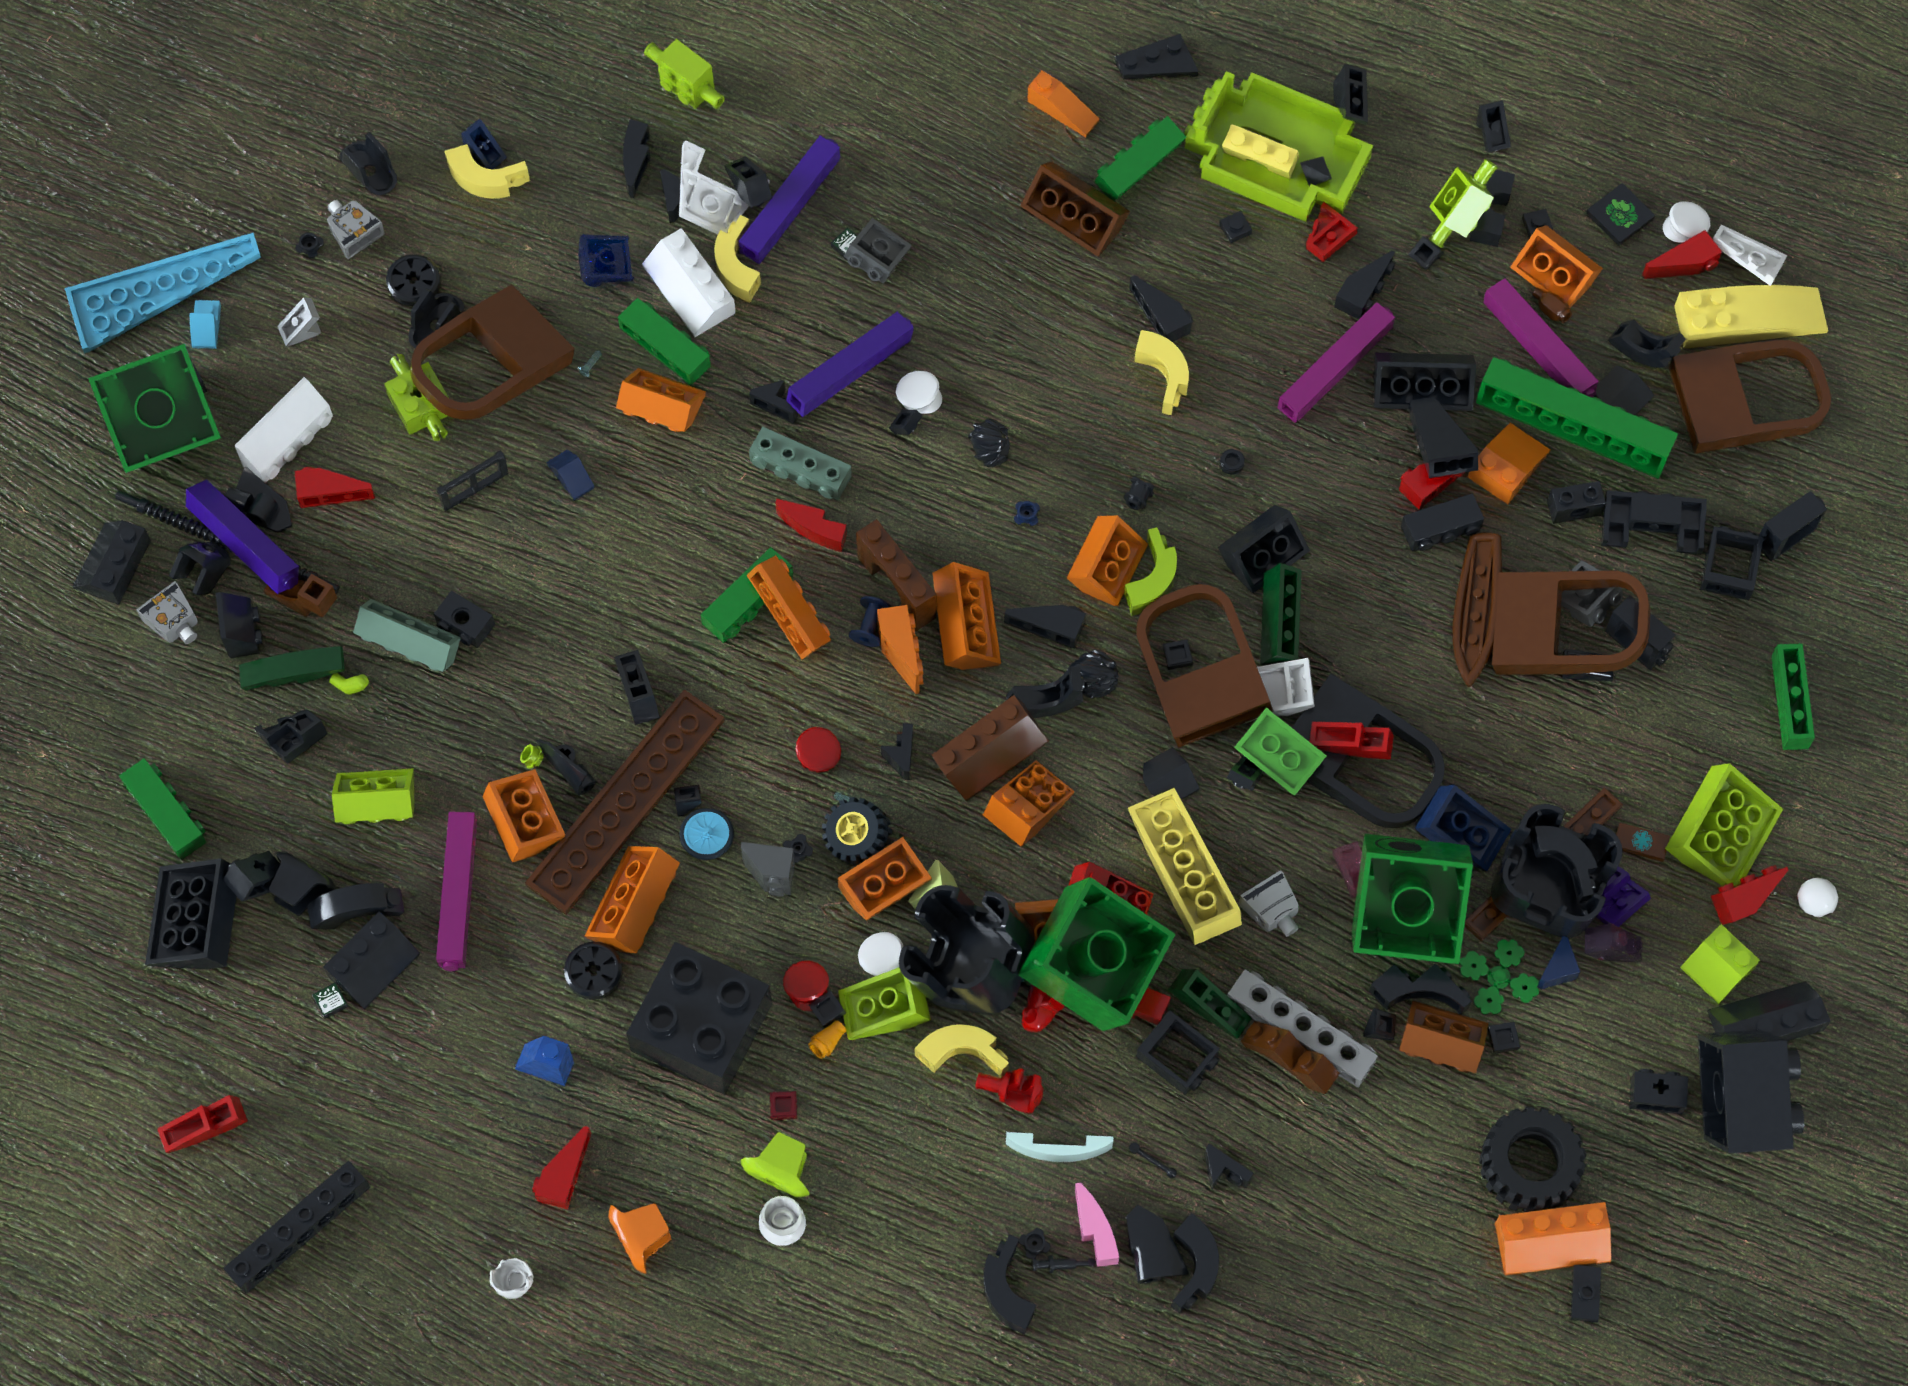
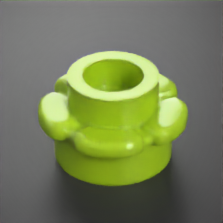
(531, 756)

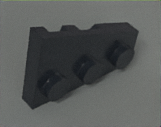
(1161, 58)

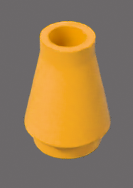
(826, 1040)

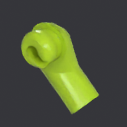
(350, 685)

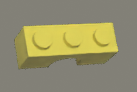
(1271, 154)

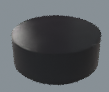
(1232, 461)

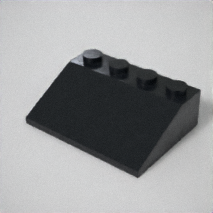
(191, 916)

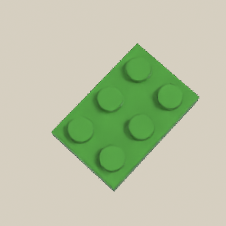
(1280, 751)

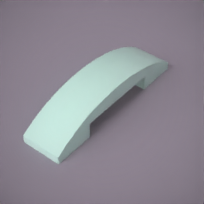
(1058, 1153)

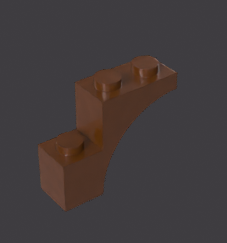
(306, 596)
(1282, 1047)

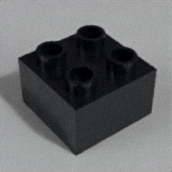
(699, 1018)
(1748, 1091)

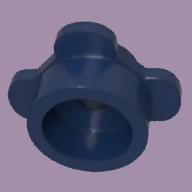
(1031, 508)

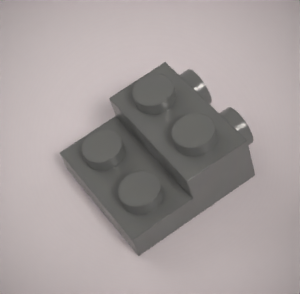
(877, 251)
(1590, 604)

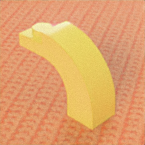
(483, 181)
(734, 275)
(1166, 357)
(961, 1040)

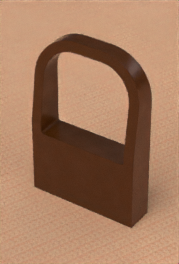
(513, 335)
(1716, 403)
(1530, 622)
(1211, 696)

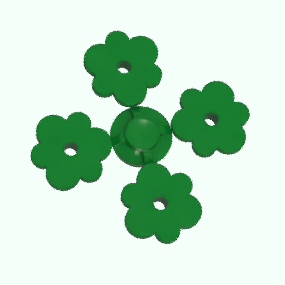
(1499, 977)

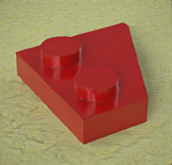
(1329, 233)

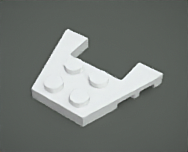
(704, 199)

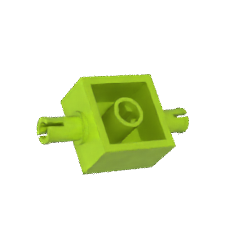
(685, 74)
(1462, 202)
(410, 403)

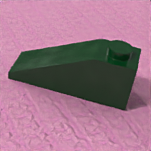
(1209, 1002)

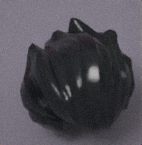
(990, 442)
(1098, 673)

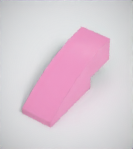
(1095, 1227)

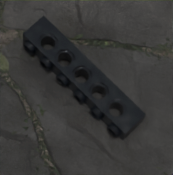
(296, 1227)

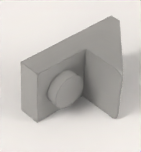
(300, 323)

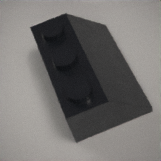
(1263, 545)
(113, 561)
(371, 960)

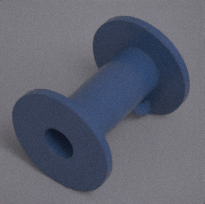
(865, 635)

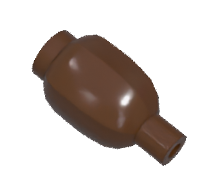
(1552, 305)

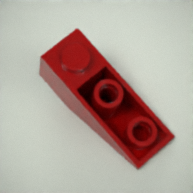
(1125, 889)
(1746, 898)

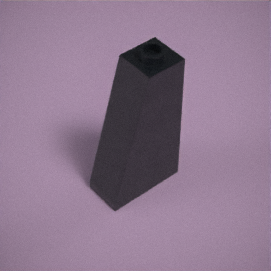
(1441, 440)

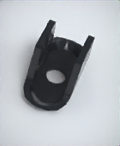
(370, 153)
(429, 308)
(212, 564)
(298, 883)

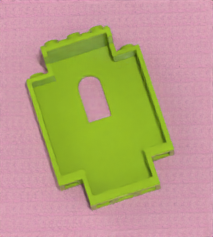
(1287, 118)

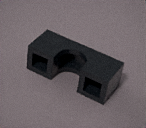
(1491, 223)

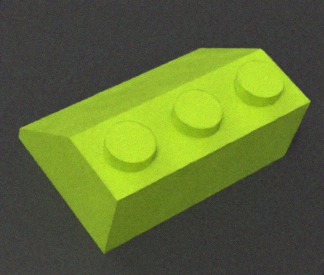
(373, 796)

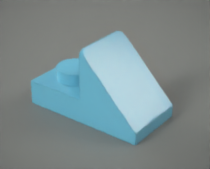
(205, 324)

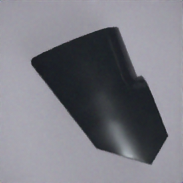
(260, 502)
(575, 774)
(1152, 1247)

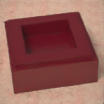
(783, 1105)

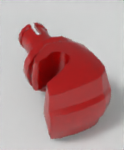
(1014, 1089)

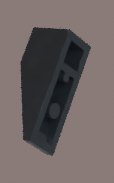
(1351, 93)
(1162, 311)
(1052, 622)
(637, 687)

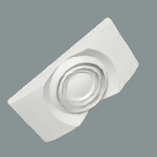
(1288, 686)

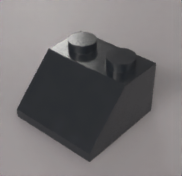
(238, 625)

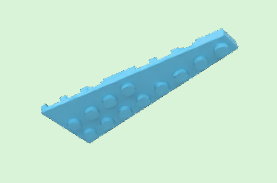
(130, 297)

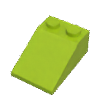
(882, 1005)

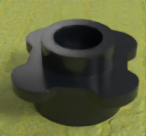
(309, 238)
(805, 849)
(1038, 1236)

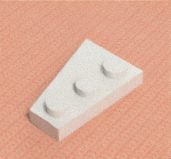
(1751, 254)

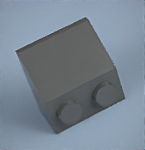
(770, 866)

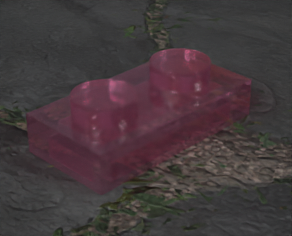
(1348, 861)

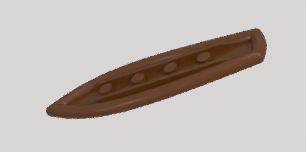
(1476, 605)

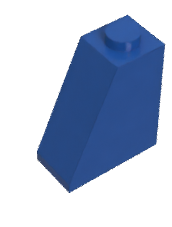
(546, 1059)

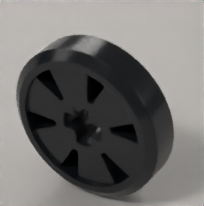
(403, 270)
(606, 979)

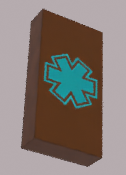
(1642, 842)

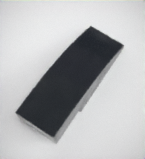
(635, 154)

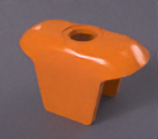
(641, 1232)

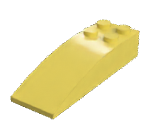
(1748, 314)
(1185, 867)

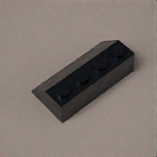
(1420, 376)
(1781, 1012)

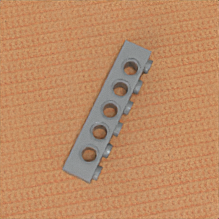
(1351, 1070)

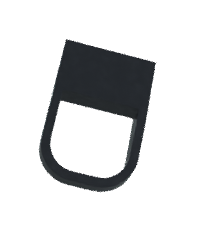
(1343, 703)

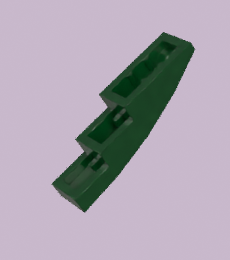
(290, 667)

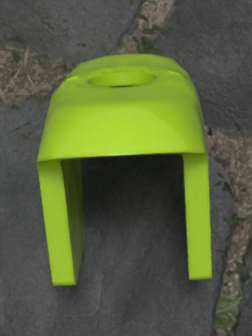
(780, 1165)

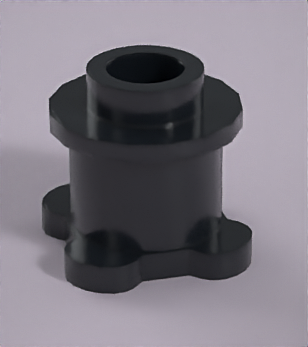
(1138, 494)

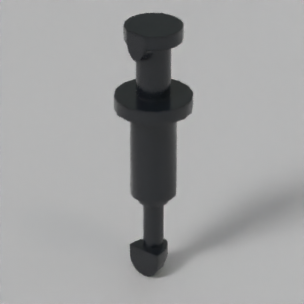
(1062, 1263)

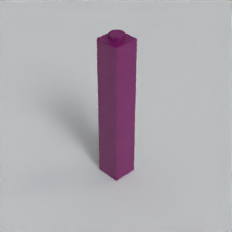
(1538, 338)
(1336, 362)
(456, 890)

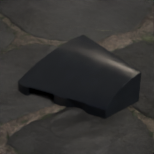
(293, 734)

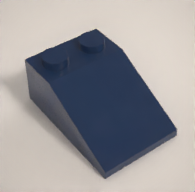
(1461, 820)

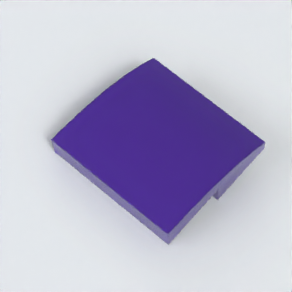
(1622, 898)

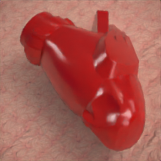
(1039, 1010)

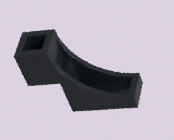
(1434, 984)

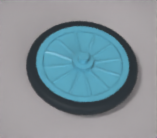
(706, 833)

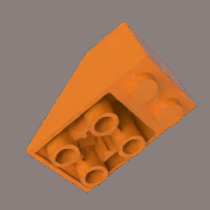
(901, 644)
(1027, 802)

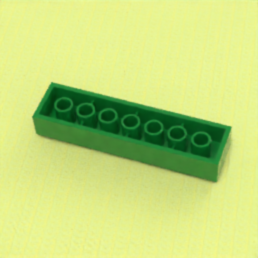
(1576, 417)

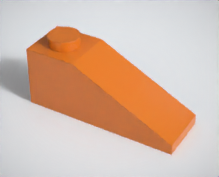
(1060, 103)

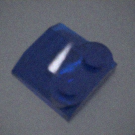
(604, 259)

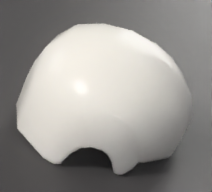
(1817, 897)
(512, 1278)

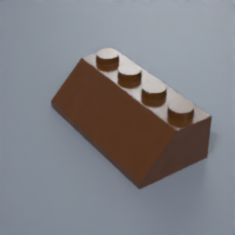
(1074, 208)
(990, 747)

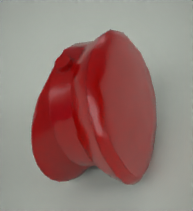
(818, 749)
(805, 983)

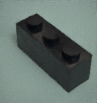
(1442, 523)

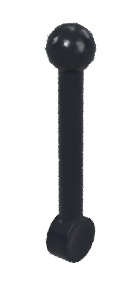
(1134, 1148)

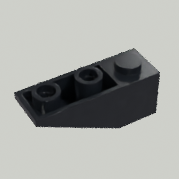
(1360, 287)

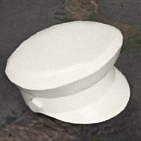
(1685, 221)
(919, 392)
(880, 953)
(782, 1221)

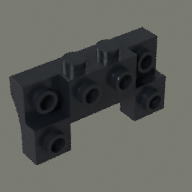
(1654, 514)

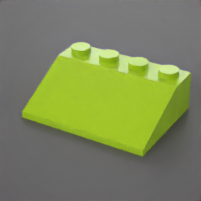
(1724, 826)

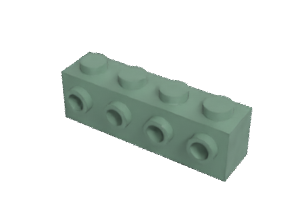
(800, 464)
(406, 635)

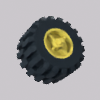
(856, 830)

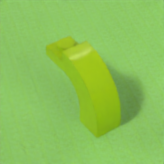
(1160, 581)

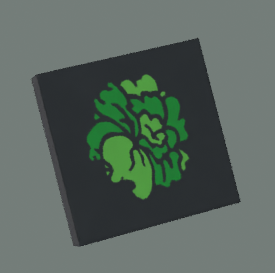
(1620, 214)

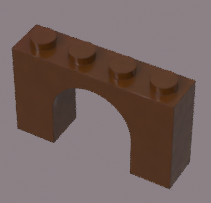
(878, 552)

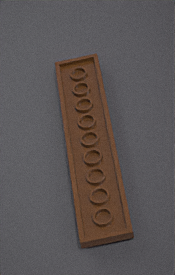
(624, 802)

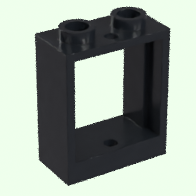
(1792, 525)
(1726, 584)
(1624, 628)
(1170, 1022)

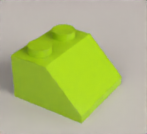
(1720, 964)

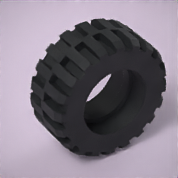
(1551, 1132)

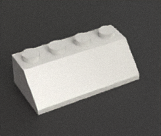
(689, 283)
(284, 431)

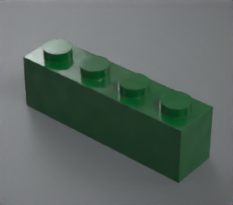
(1280, 615)

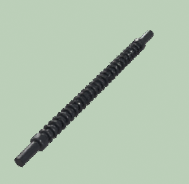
(145, 506)

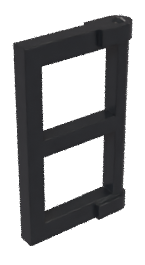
(470, 475)

